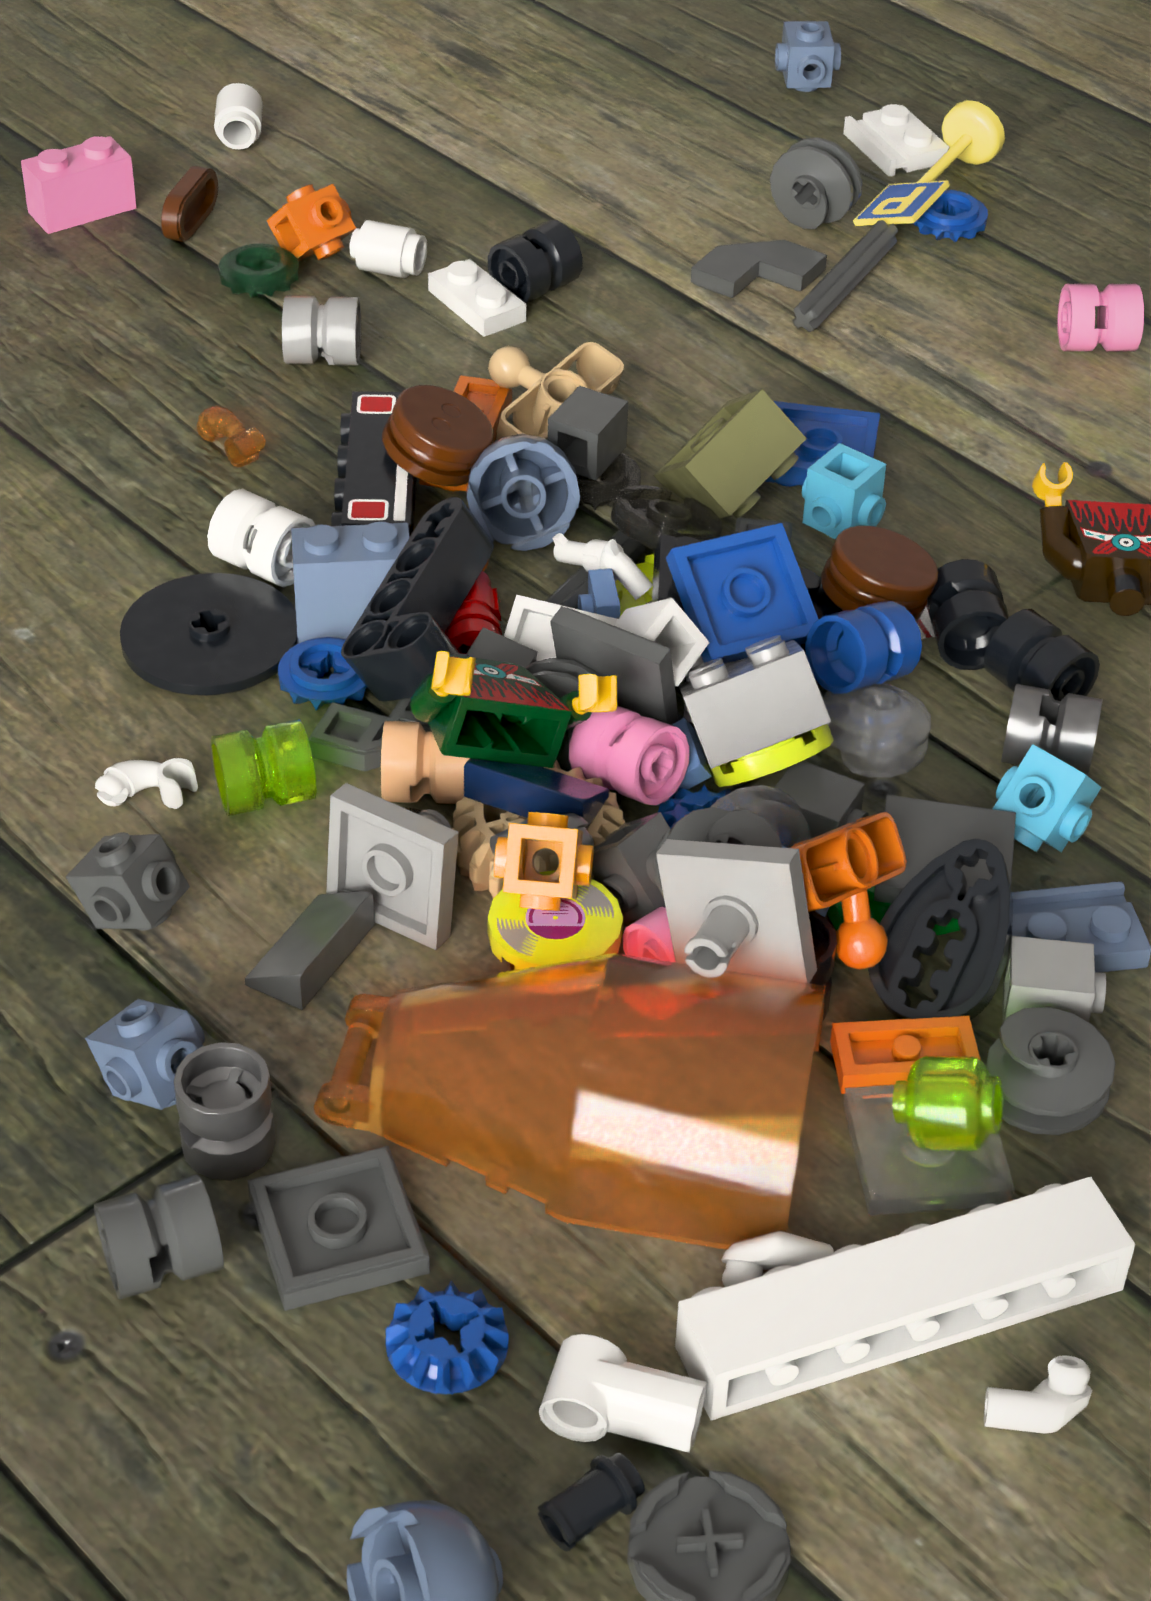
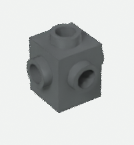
(627, 865)
(128, 882)

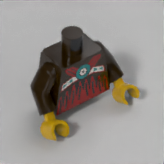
(1097, 544)

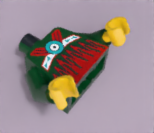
(503, 710)

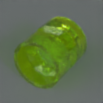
(263, 767)

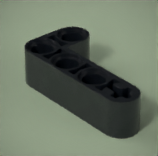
(417, 601)

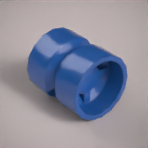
(863, 647)

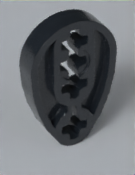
(975, 962)

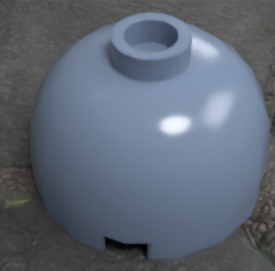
(523, 491)
(422, 1555)

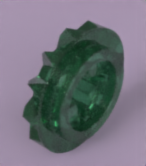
(242, 269)

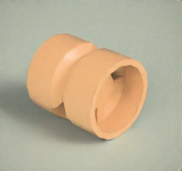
(417, 767)

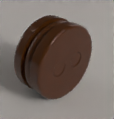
(436, 434)
(876, 567)

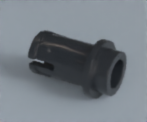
(592, 1500)

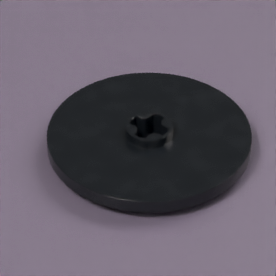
(208, 633)

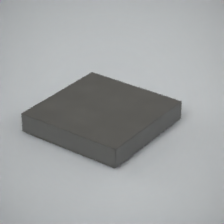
(640, 664)
(934, 828)
(338, 1227)

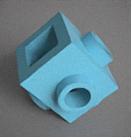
(843, 491)
(1048, 800)

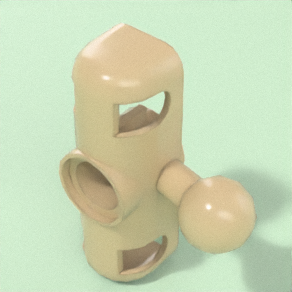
(546, 392)

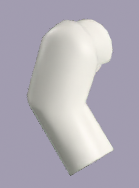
(751, 1256)
(1046, 1406)

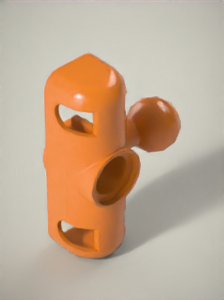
(841, 869)

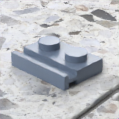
(1085, 915)

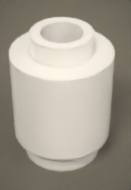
(238, 115)
(388, 249)

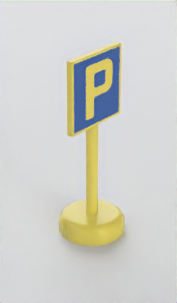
(972, 136)

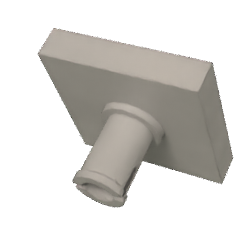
(396, 857)
(737, 909)

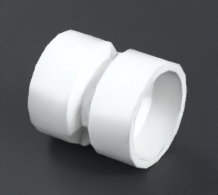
(255, 535)

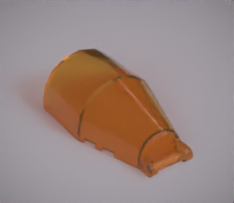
(597, 1089)

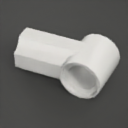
(602, 1392)

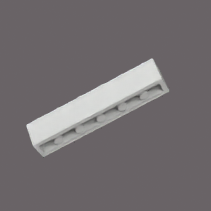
(901, 1296)

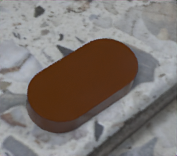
(189, 203)

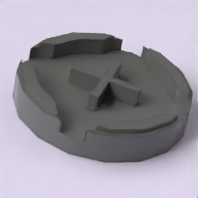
(708, 1541)

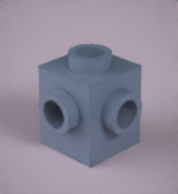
(807, 55)
(143, 1049)

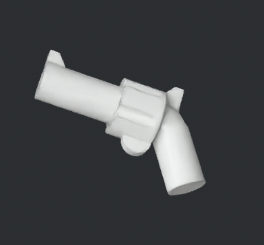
(603, 555)

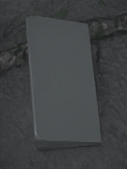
(313, 947)

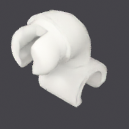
(132, 776)

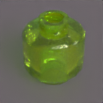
(949, 1103)

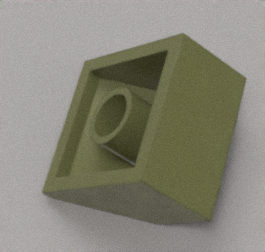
(734, 455)

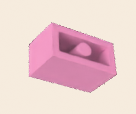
(79, 184)

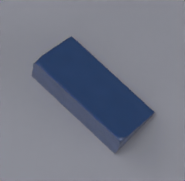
(531, 789)

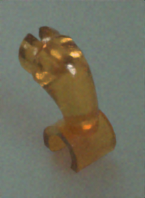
(242, 444)

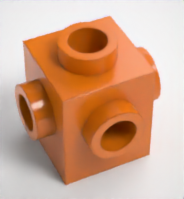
(312, 222)

